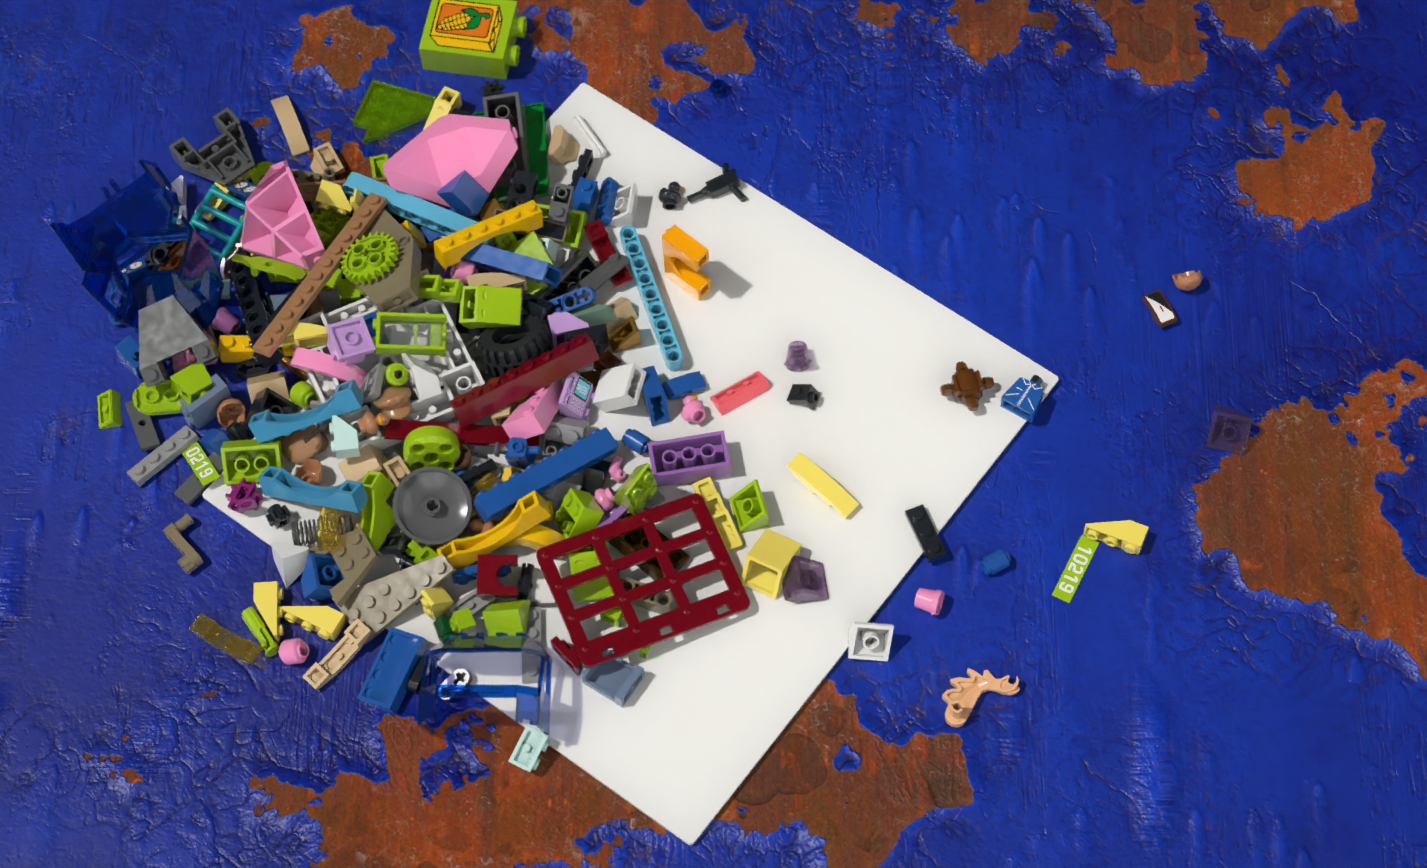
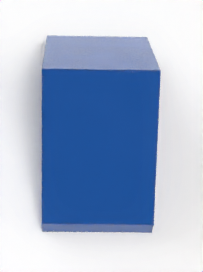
(213, 440)

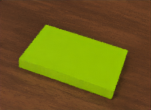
(532, 247)

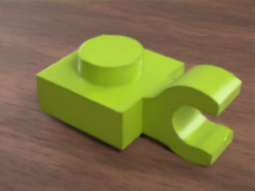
(419, 553)

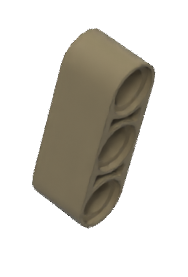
(652, 602)

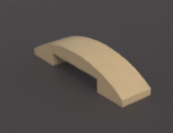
(290, 126)
(339, 656)

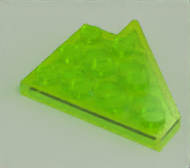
(390, 109)

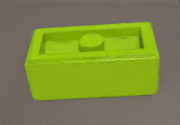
(109, 409)

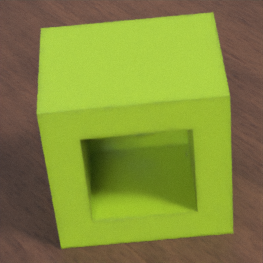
(462, 621)

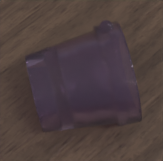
(797, 357)

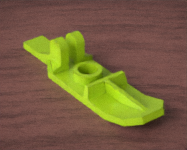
(271, 266)

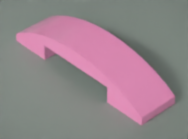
(324, 364)

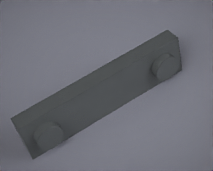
(600, 274)

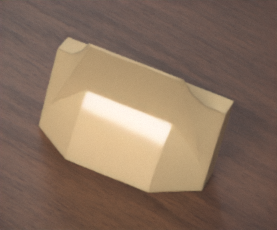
(562, 146)
(326, 157)
(396, 470)

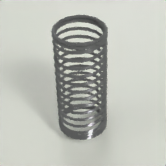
(295, 531)

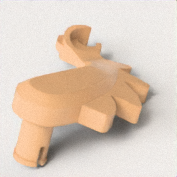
(967, 692)

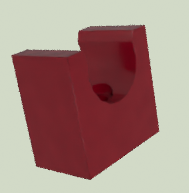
(487, 573)

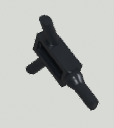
(720, 185)

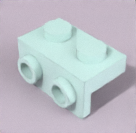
(528, 749)

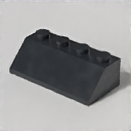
(574, 270)

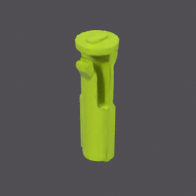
(259, 631)

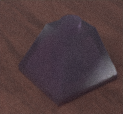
(1229, 430)
(805, 581)

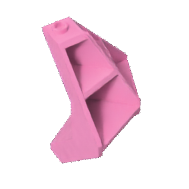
(449, 147)
(279, 221)

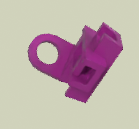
(247, 498)

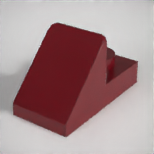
(567, 654)

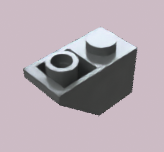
(561, 204)

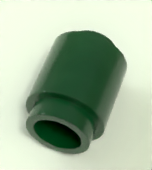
(443, 627)

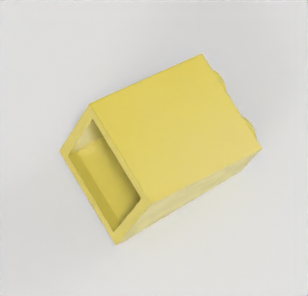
(768, 562)

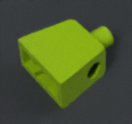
(191, 382)

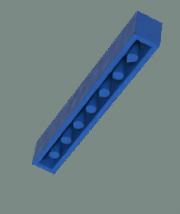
(545, 474)

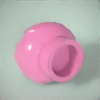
(693, 409)
(605, 498)

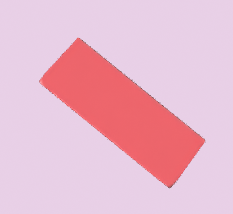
(740, 393)

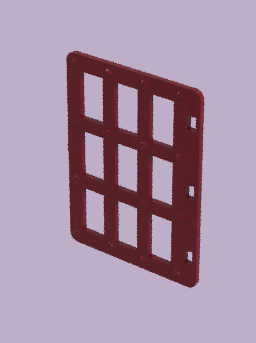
(647, 632)

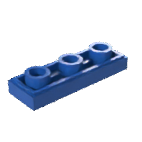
(464, 575)

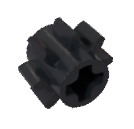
(237, 431)
(278, 515)

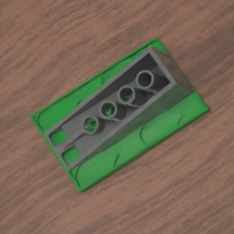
(531, 141)

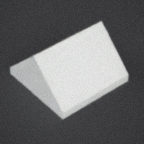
(625, 206)
(869, 641)

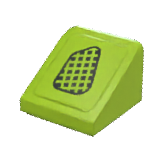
(505, 240)

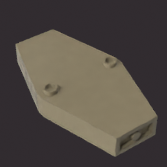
(402, 282)

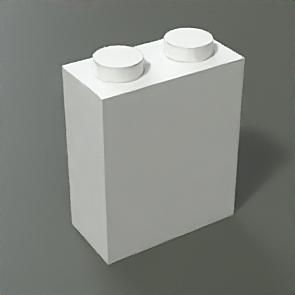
(619, 387)

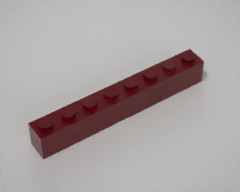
(524, 380)

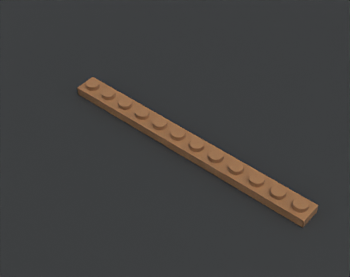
(319, 276)

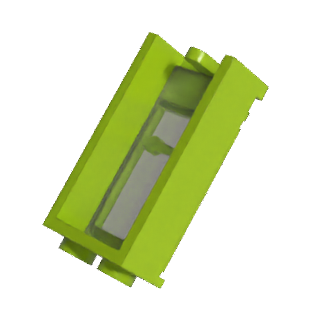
(410, 333)

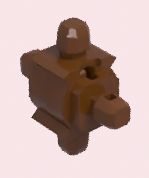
(967, 386)

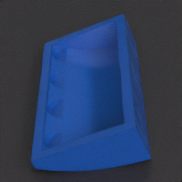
(392, 670)

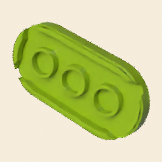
(157, 399)

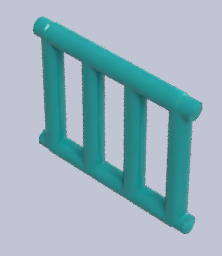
(204, 206)

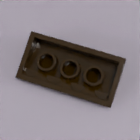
(636, 541)

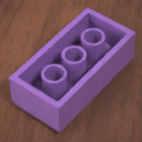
(689, 458)

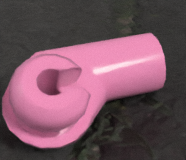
(614, 469)

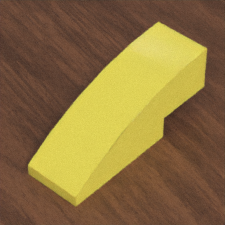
(306, 336)

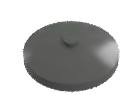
(432, 505)

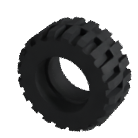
(513, 345)

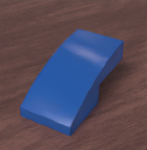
(682, 385)

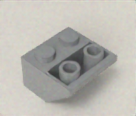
(563, 432)

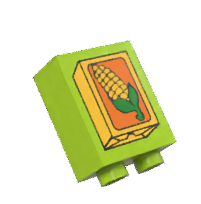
(472, 37)

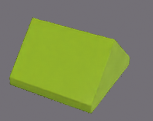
(749, 508)
(507, 617)

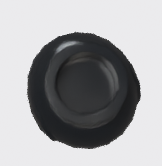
(671, 196)

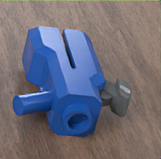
(518, 452)

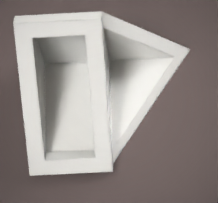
(289, 560)

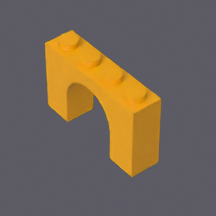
(683, 260)

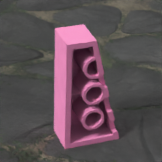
(534, 412)

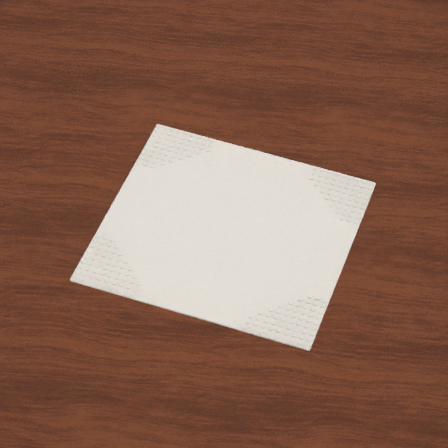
(878, 430)

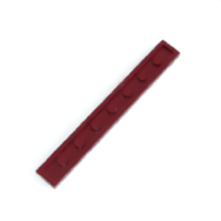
(469, 435)

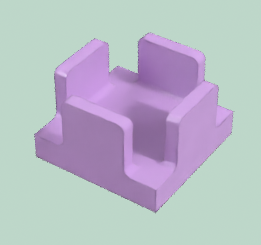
(349, 340)

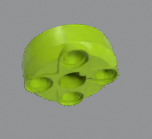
(431, 447)

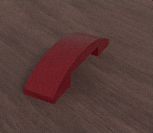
(604, 249)

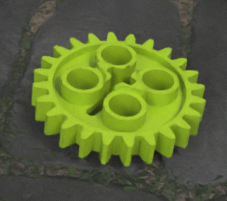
(369, 257)

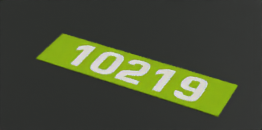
(203, 469)
(1075, 568)

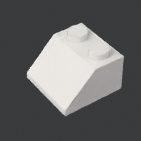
(422, 378)

